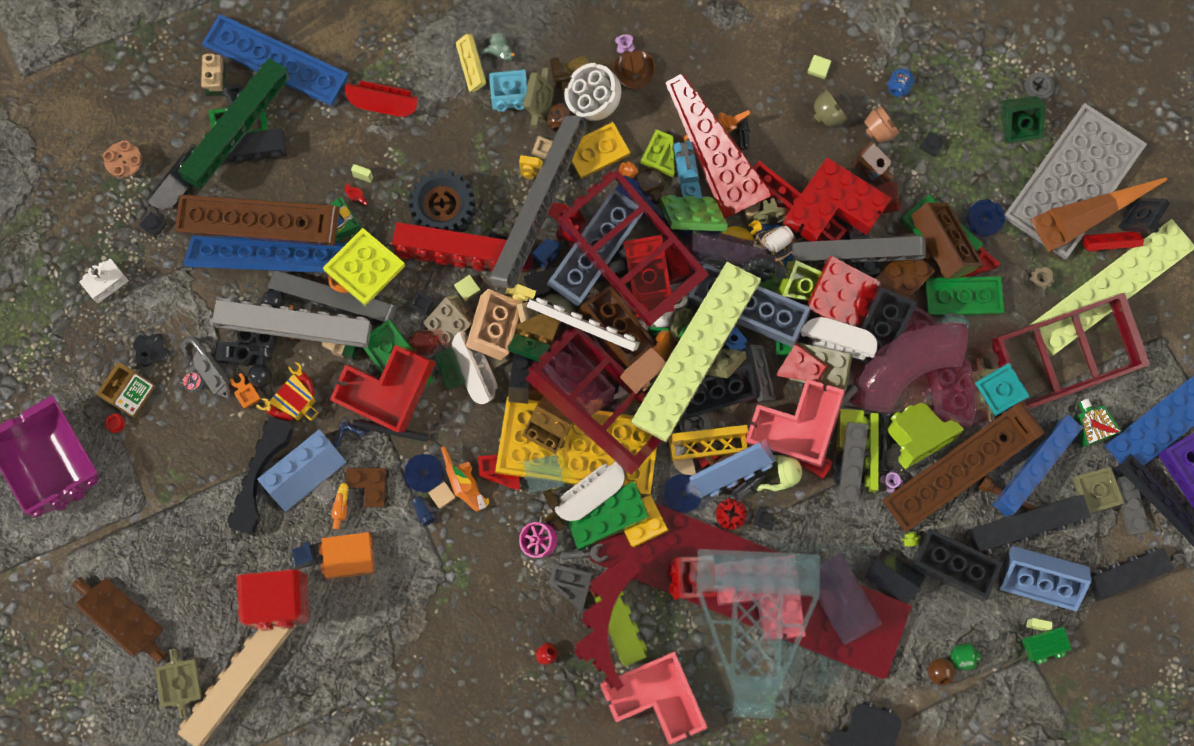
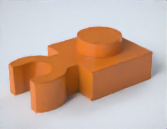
(246, 393)

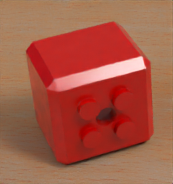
(273, 599)

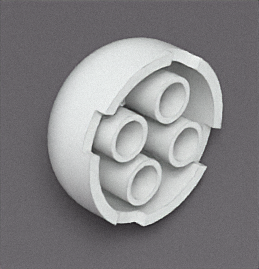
(595, 99)

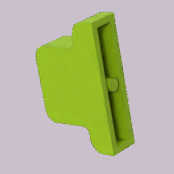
(921, 433)

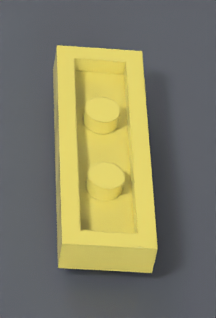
(470, 63)
(520, 293)

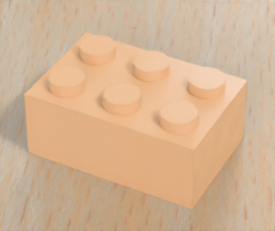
(493, 324)

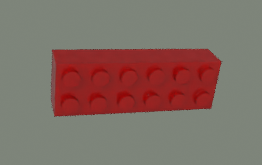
(446, 247)

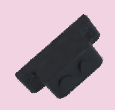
(867, 727)

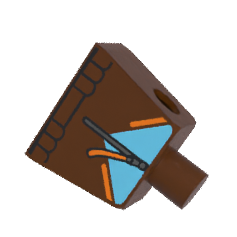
(872, 163)

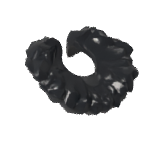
(763, 261)

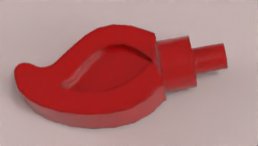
(355, 194)

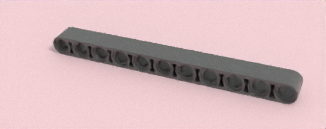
(538, 202)

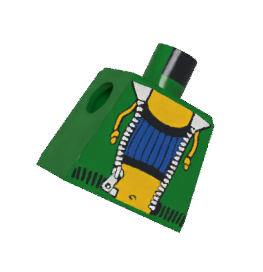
(347, 223)

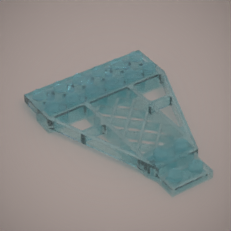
(757, 574)

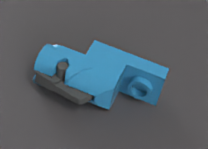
(687, 169)

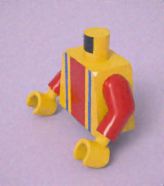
(293, 398)

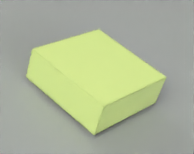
(819, 67)
(362, 173)
(467, 288)
(1039, 624)

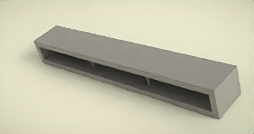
(291, 323)

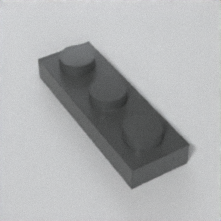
(761, 374)
(1132, 508)

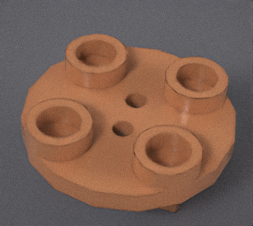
(115, 164)

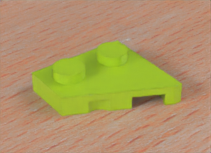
(660, 153)

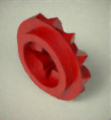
(723, 518)

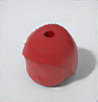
(546, 654)

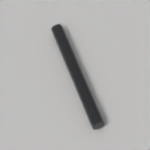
(382, 429)

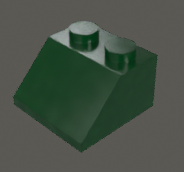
(1023, 118)

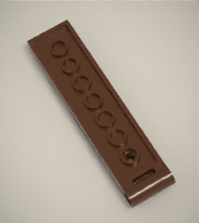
(258, 220)
(963, 466)

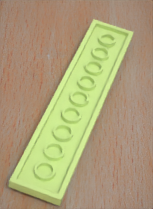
(1126, 275)
(696, 352)

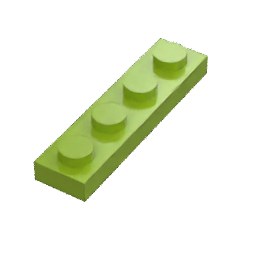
(871, 460)

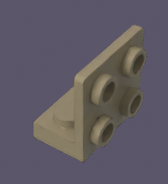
(449, 319)

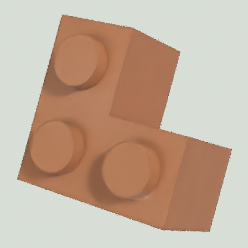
(643, 371)

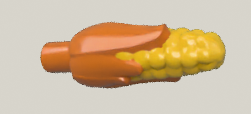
(340, 506)

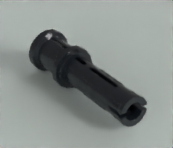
(883, 440)

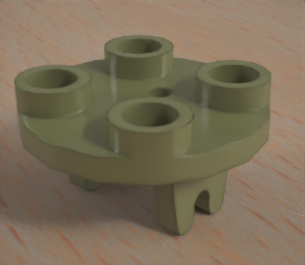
(771, 213)
(679, 321)

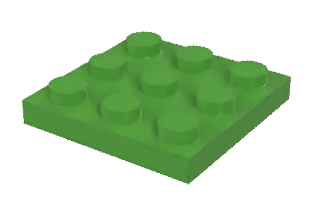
(693, 213)

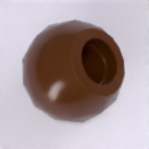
(941, 671)

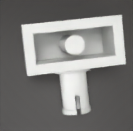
(103, 280)

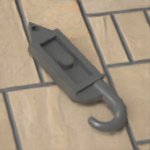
(208, 368)

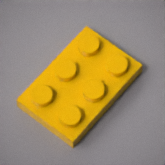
(599, 151)

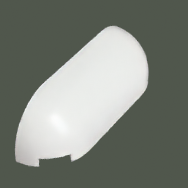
(840, 337)
(475, 370)
(590, 492)

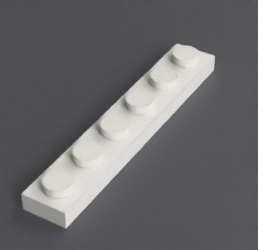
(591, 326)

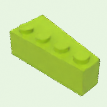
(800, 281)
(624, 634)

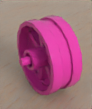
(538, 539)

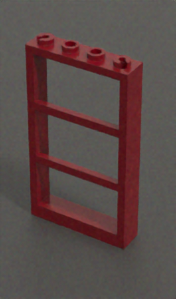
(591, 252)
(1128, 332)
(577, 414)

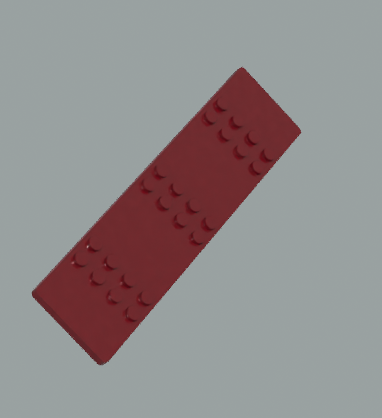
(685, 535)

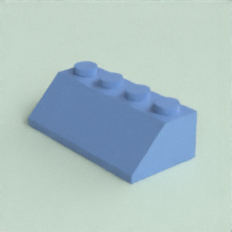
(733, 468)
(302, 470)
(1045, 578)

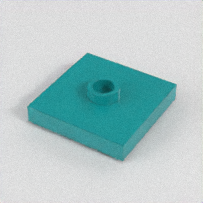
(1002, 389)

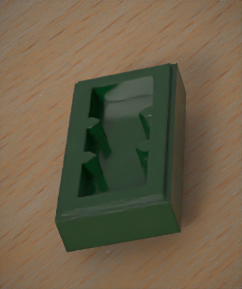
(528, 347)
(449, 368)

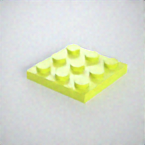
(364, 266)

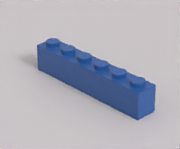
(1037, 466)

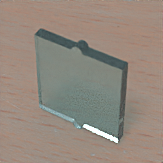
(543, 474)

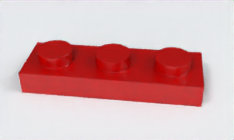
(1112, 241)

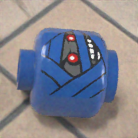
(900, 82)

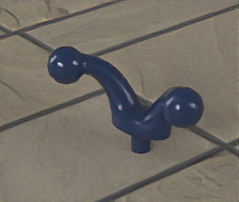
(345, 427)

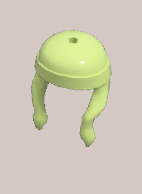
(789, 473)

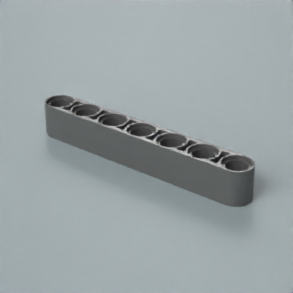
(860, 250)
(326, 297)

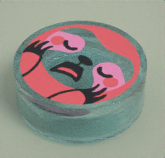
(192, 381)

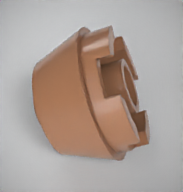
(880, 126)

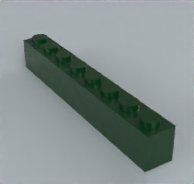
(234, 123)

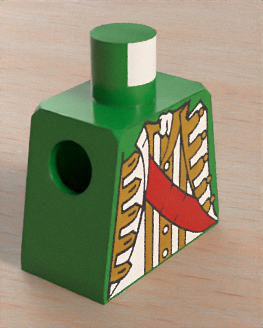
(1096, 424)

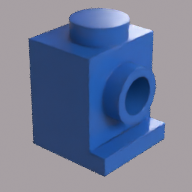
(546, 252)
(741, 341)

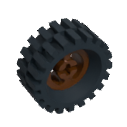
(438, 189)

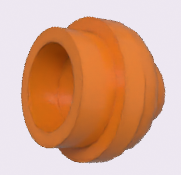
(628, 169)

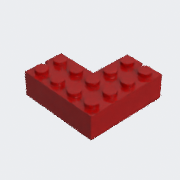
(835, 193)
(388, 398)

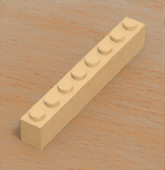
(232, 685)

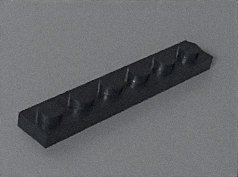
(1158, 496)

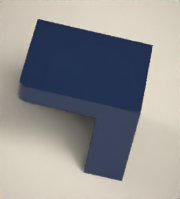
(303, 555)

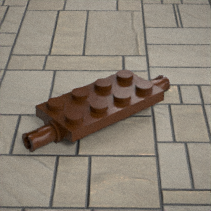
(907, 274)
(120, 618)

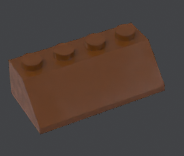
(946, 240)
(613, 312)

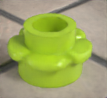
(911, 539)

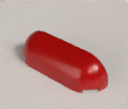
(381, 98)

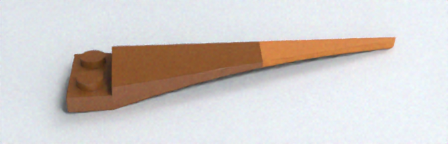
(1069, 221)

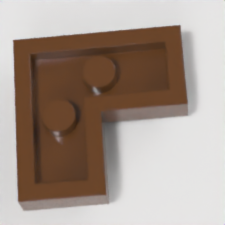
(371, 480)

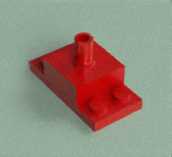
(652, 282)

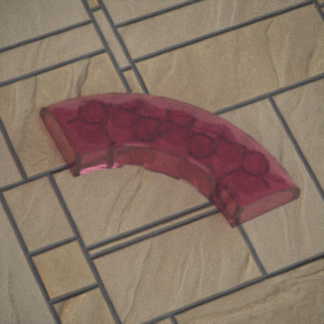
(906, 360)
(950, 386)

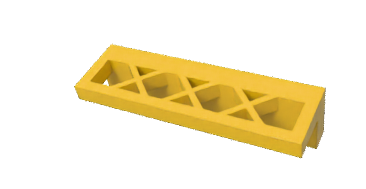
(704, 436)

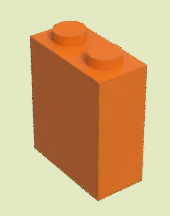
(347, 556)

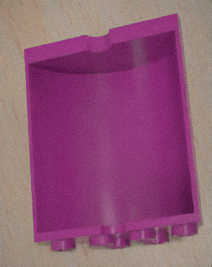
(44, 459)

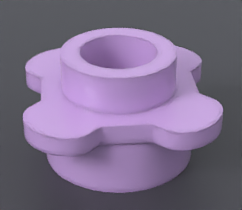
(625, 39)
(897, 482)

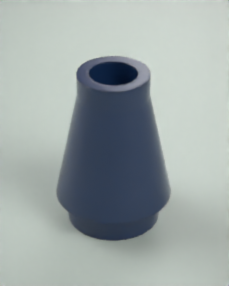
(424, 512)

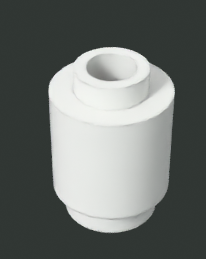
(779, 239)

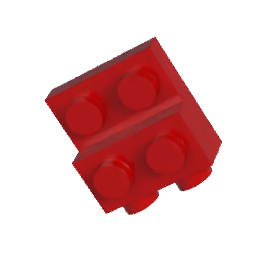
(684, 578)

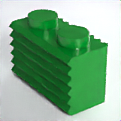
(1047, 644)

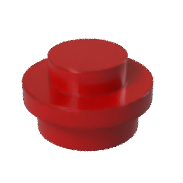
(115, 423)

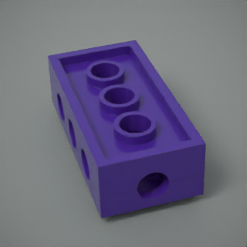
(1178, 465)

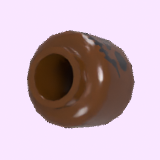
(556, 115)

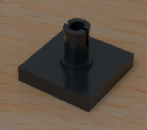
(1144, 215)

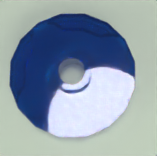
(988, 209)
(430, 480)
(675, 501)

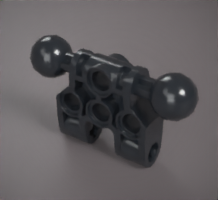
(230, 352)

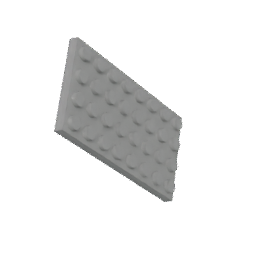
(1081, 165)

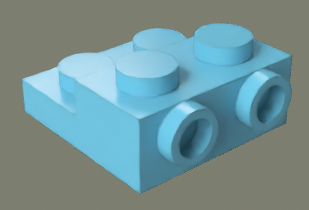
(508, 89)

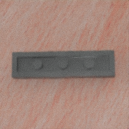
(852, 461)

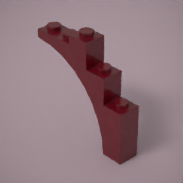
(595, 644)

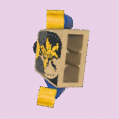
(764, 230)

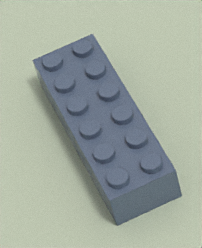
(576, 272)
(765, 312)

